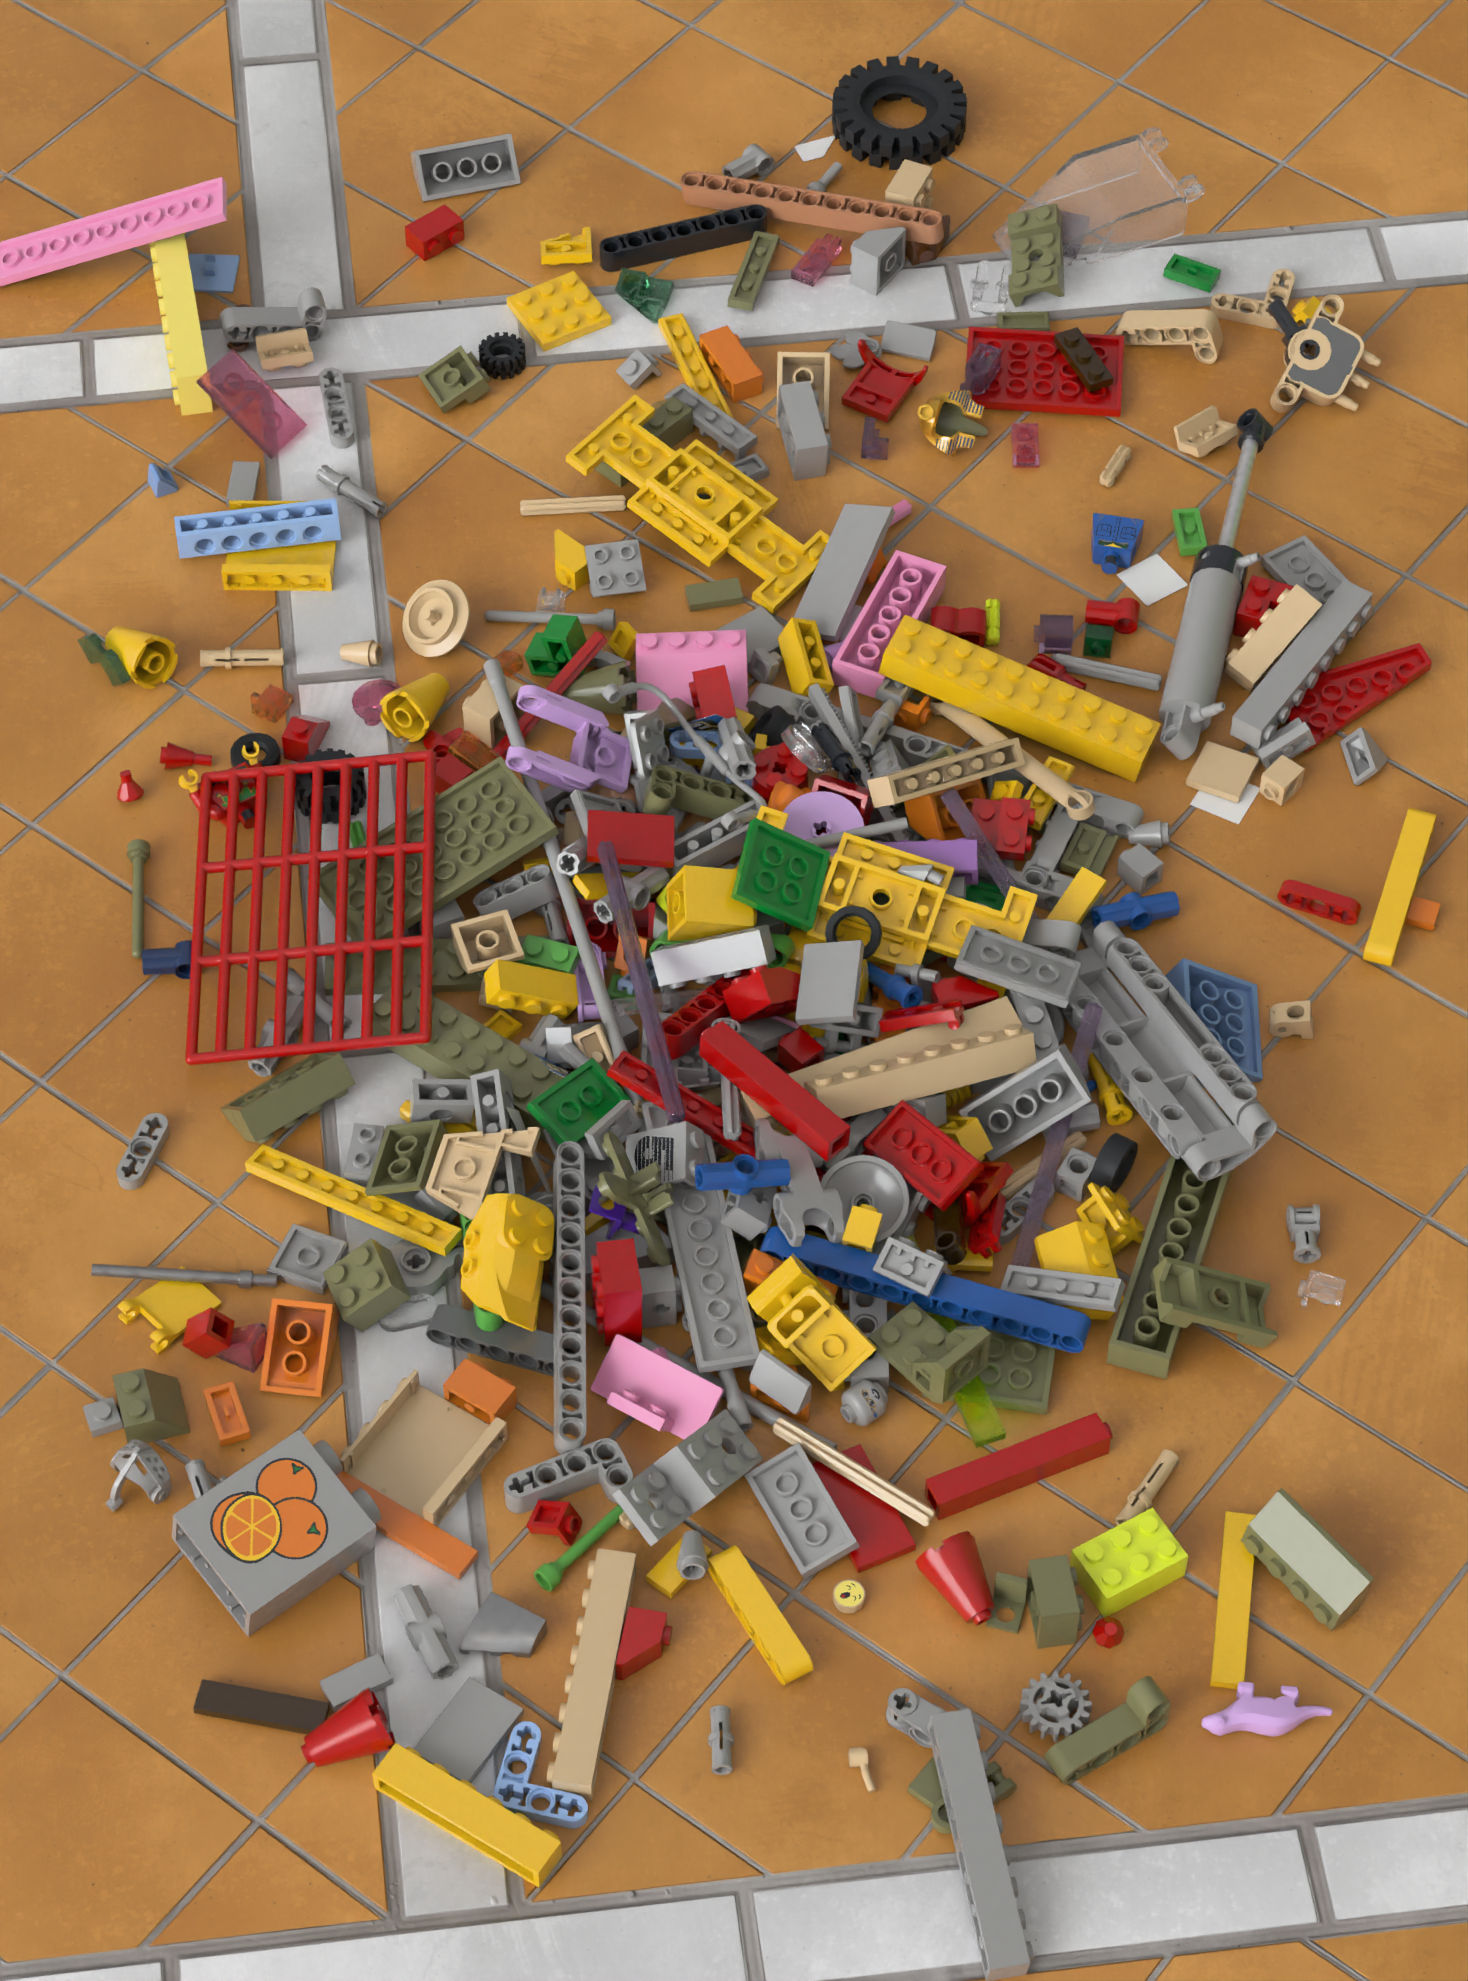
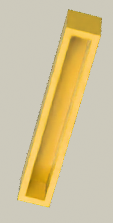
(468, 1814)

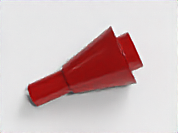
(176, 757)

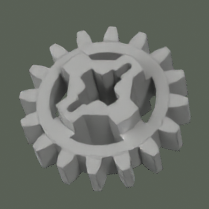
(1053, 1709)

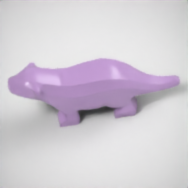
(1262, 1713)

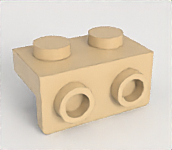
(283, 349)
(1203, 432)

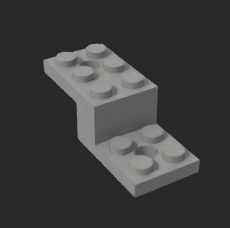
(687, 1477)

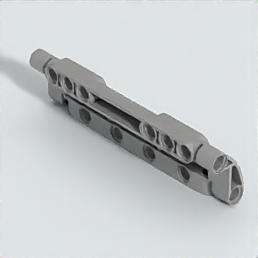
(1163, 1054)

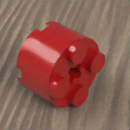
(776, 765)

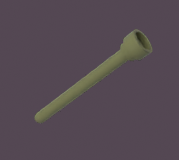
(138, 852)

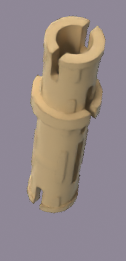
(250, 657)
(1141, 1498)

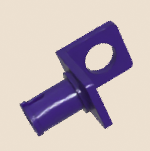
(618, 1216)

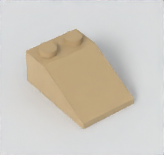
(806, 366)

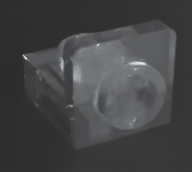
(1323, 1287)

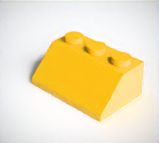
(1078, 1249)

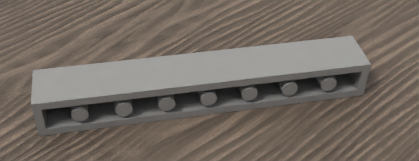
(1302, 664)
(979, 1846)

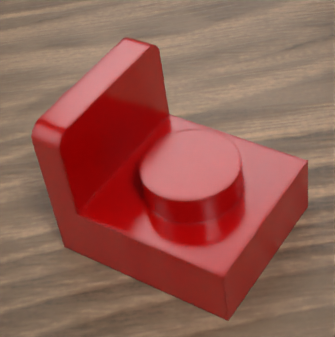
(555, 1519)

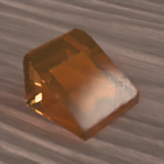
(510, 662)

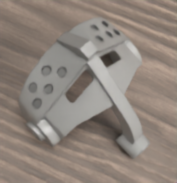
(156, 1480)

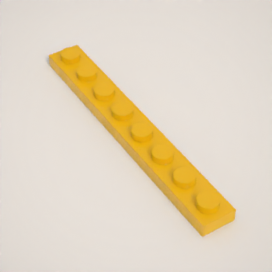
(353, 1201)

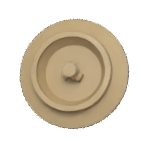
(436, 618)

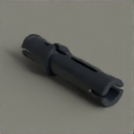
(840, 758)

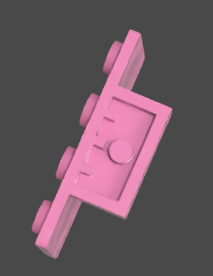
(655, 1389)

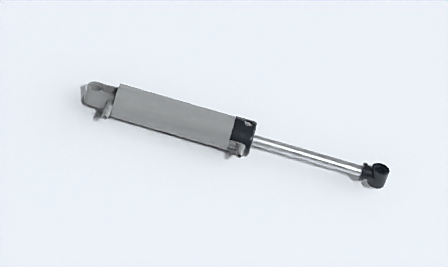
(1210, 611)

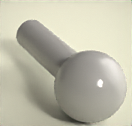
(826, 178)

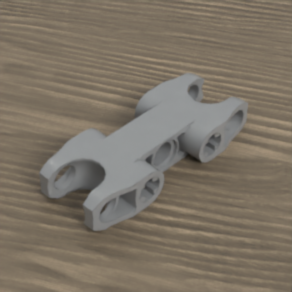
(802, 1200)

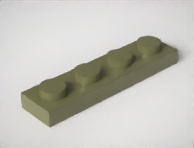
(753, 270)

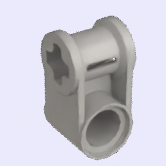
(913, 1716)

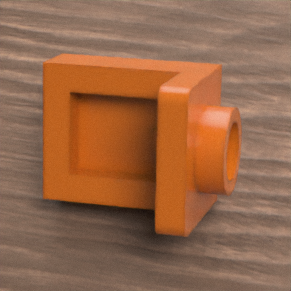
(914, 716)

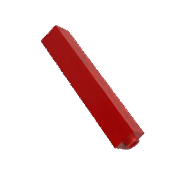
(774, 1090)
(1018, 1466)

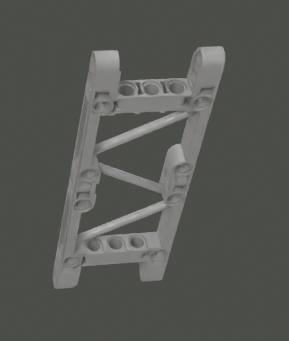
(1042, 871)

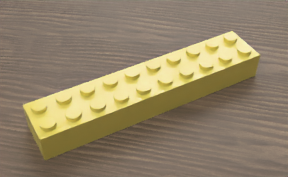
(181, 323)

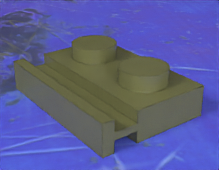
(1088, 849)

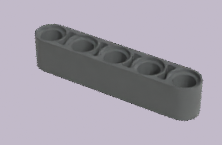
(508, 1344)

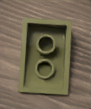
(405, 1157)

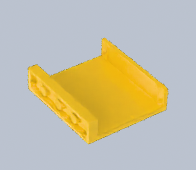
(279, 568)

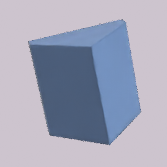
(161, 480)

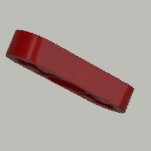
(1302, 897)

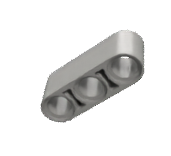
(519, 893)

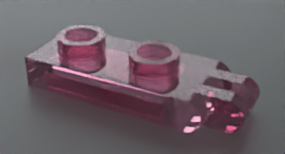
(817, 260)

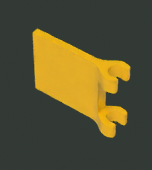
(168, 1308)

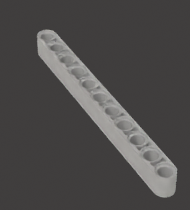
(569, 1308)

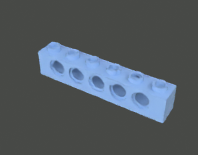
(257, 528)

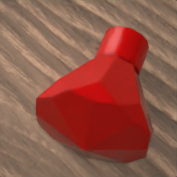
(129, 788)
(1108, 1632)

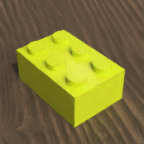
(1128, 1562)

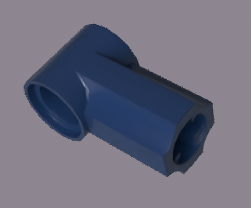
(168, 960)

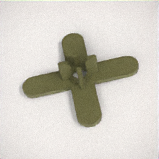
(633, 1192)

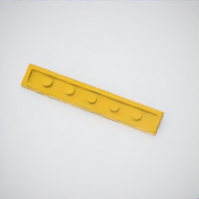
(691, 360)
(1232, 1604)

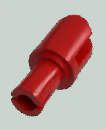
(1054, 669)

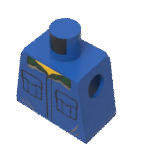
(1115, 541)

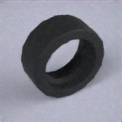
(868, 916)
(1114, 1162)

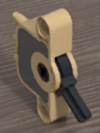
(1332, 358)

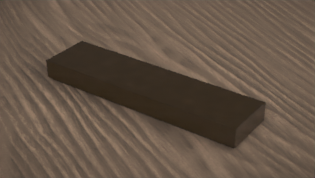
(260, 1707)

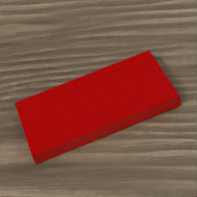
(923, 1155)
(871, 1520)

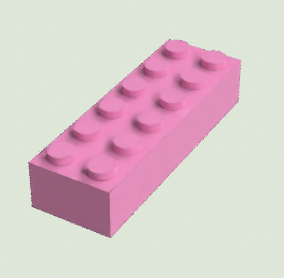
(905, 588)

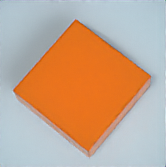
(1422, 913)

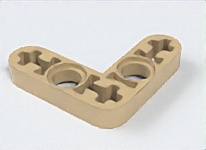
(1261, 314)

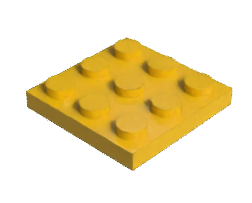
(559, 311)

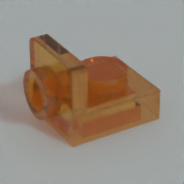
(271, 703)

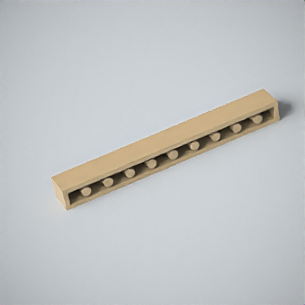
(986, 1017)

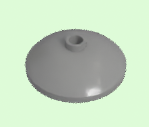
(874, 1182)

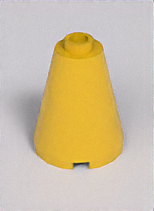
(143, 654)
(414, 706)

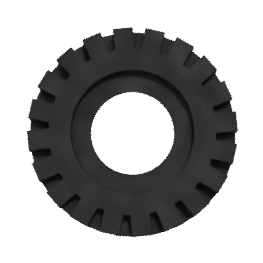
(927, 87)

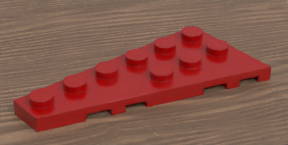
(1356, 688)

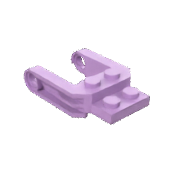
(596, 752)

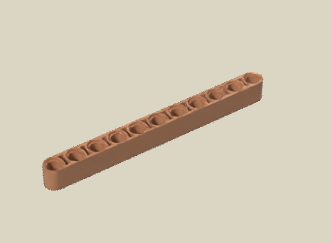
(811, 206)

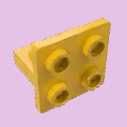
(1114, 1214)

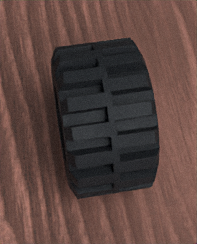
(331, 795)

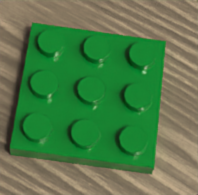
(780, 875)

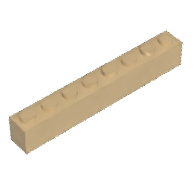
(925, 1072)
(593, 1674)

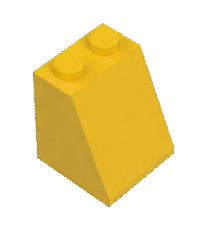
(702, 904)

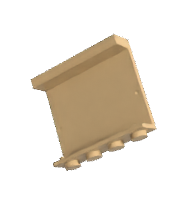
(422, 1450)

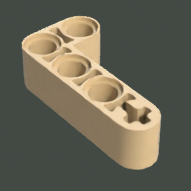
(1174, 327)

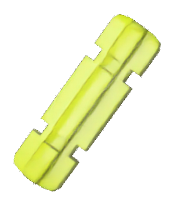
(992, 621)

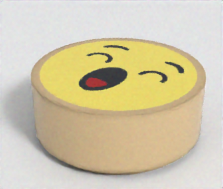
(849, 1596)

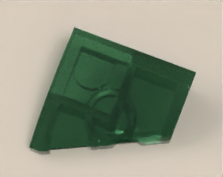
(644, 293)

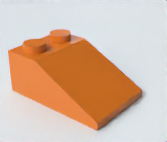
(299, 1347)

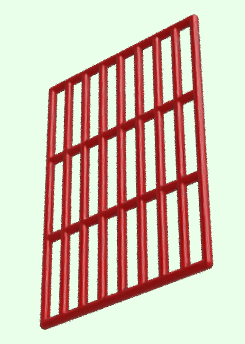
(312, 949)

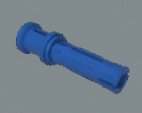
(895, 986)

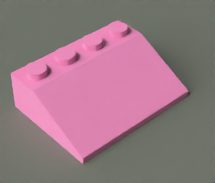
(671, 658)

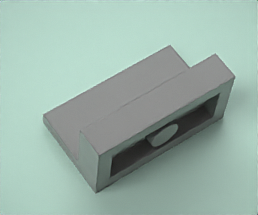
(1287, 741)

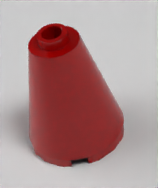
(959, 1577)
(350, 1732)

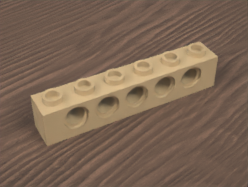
(945, 772)

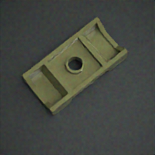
(1034, 234)
(1188, 1295)

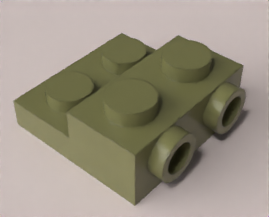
(455, 379)

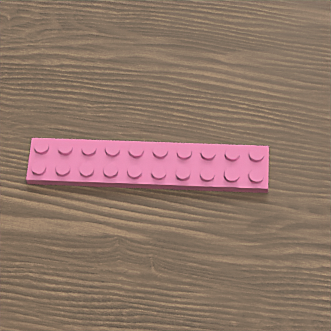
(113, 231)

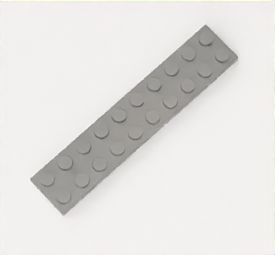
(707, 1269)

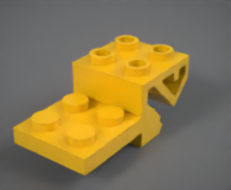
(810, 1323)

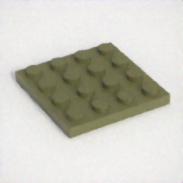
(1017, 1373)

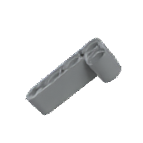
(246, 323)
(1053, 936)
(522, 1497)

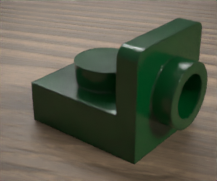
(1098, 641)

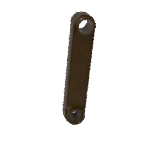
(950, 1232)

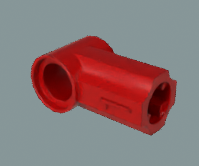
(1121, 615)

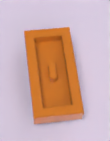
(226, 1413)

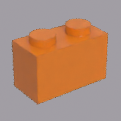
(480, 1392)

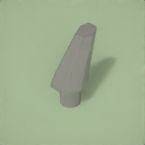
(921, 873)

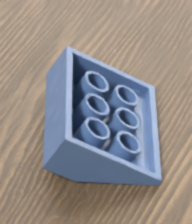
(1226, 1008)

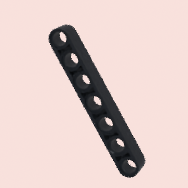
(682, 238)

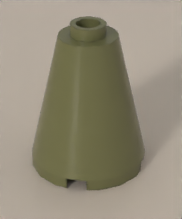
(589, 687)

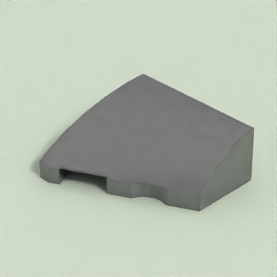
(504, 1629)

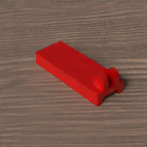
(924, 1015)
(987, 1228)

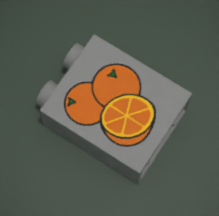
(276, 1530)

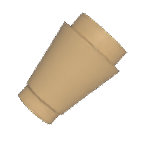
(364, 653)

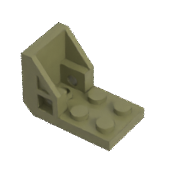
(929, 1355)

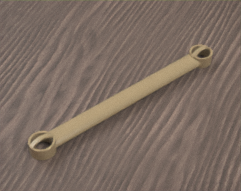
(1032, 770)

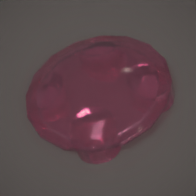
(368, 697)

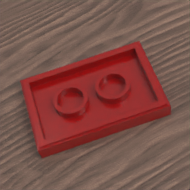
(636, 837)

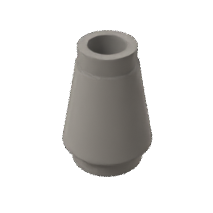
(1150, 834)
(692, 1557)

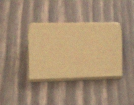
(595, 1045)

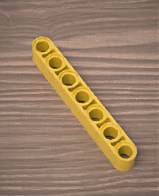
(1399, 887)

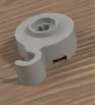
(432, 1268)

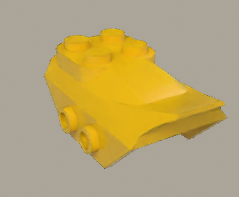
(507, 1257)

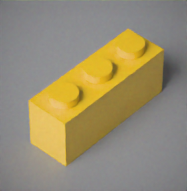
(804, 656)
(531, 989)

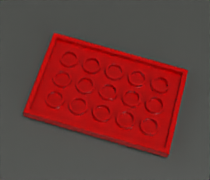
(1039, 377)

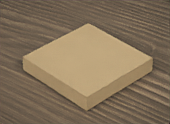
(1222, 771)

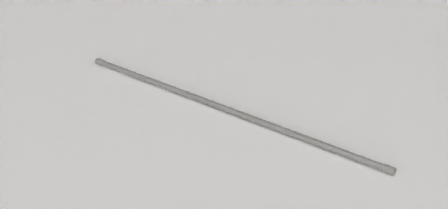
(736, 1404)

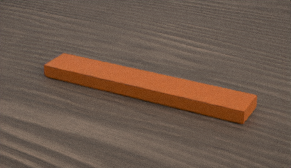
(417, 1533)

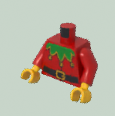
(220, 793)

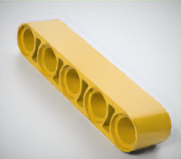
(759, 1615)

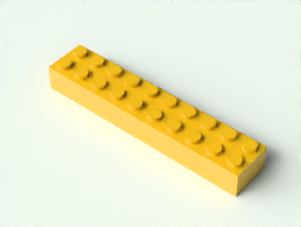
(1019, 698)

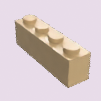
(1272, 638)

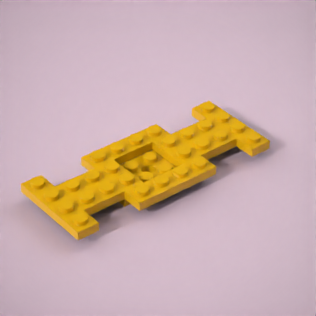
(731, 516)
(916, 909)

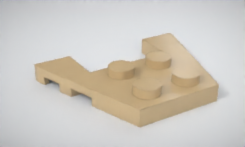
(468, 1164)

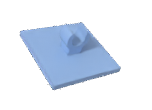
(214, 272)

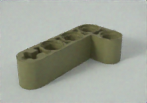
(690, 793)
(1111, 1734)

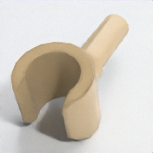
(859, 1758)

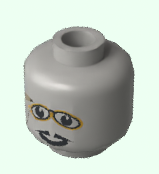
(863, 1403)

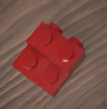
(1006, 825)

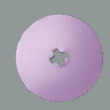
(821, 810)

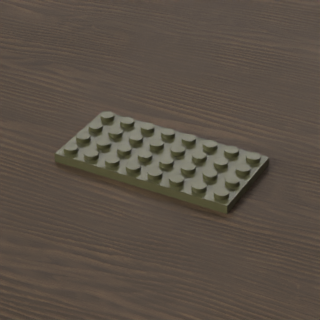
(478, 831)

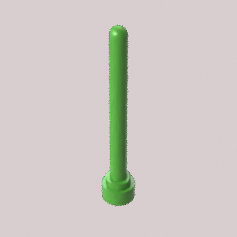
(550, 1574)

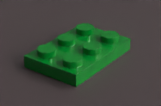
(576, 1102)

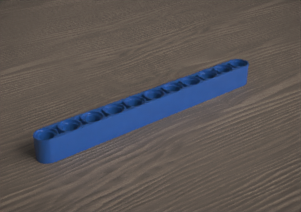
(951, 1297)

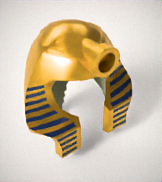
(945, 424)

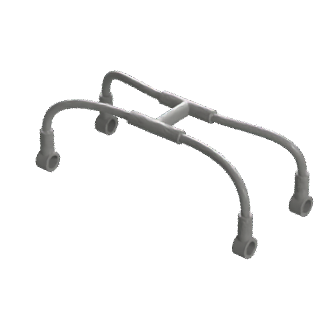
(730, 820)

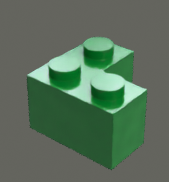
(555, 646)

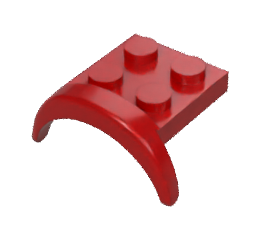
(879, 387)
(981, 1191)

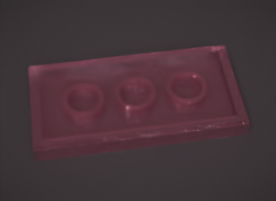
(251, 403)

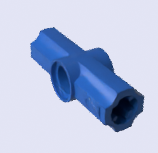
(1137, 910)
(742, 1174)

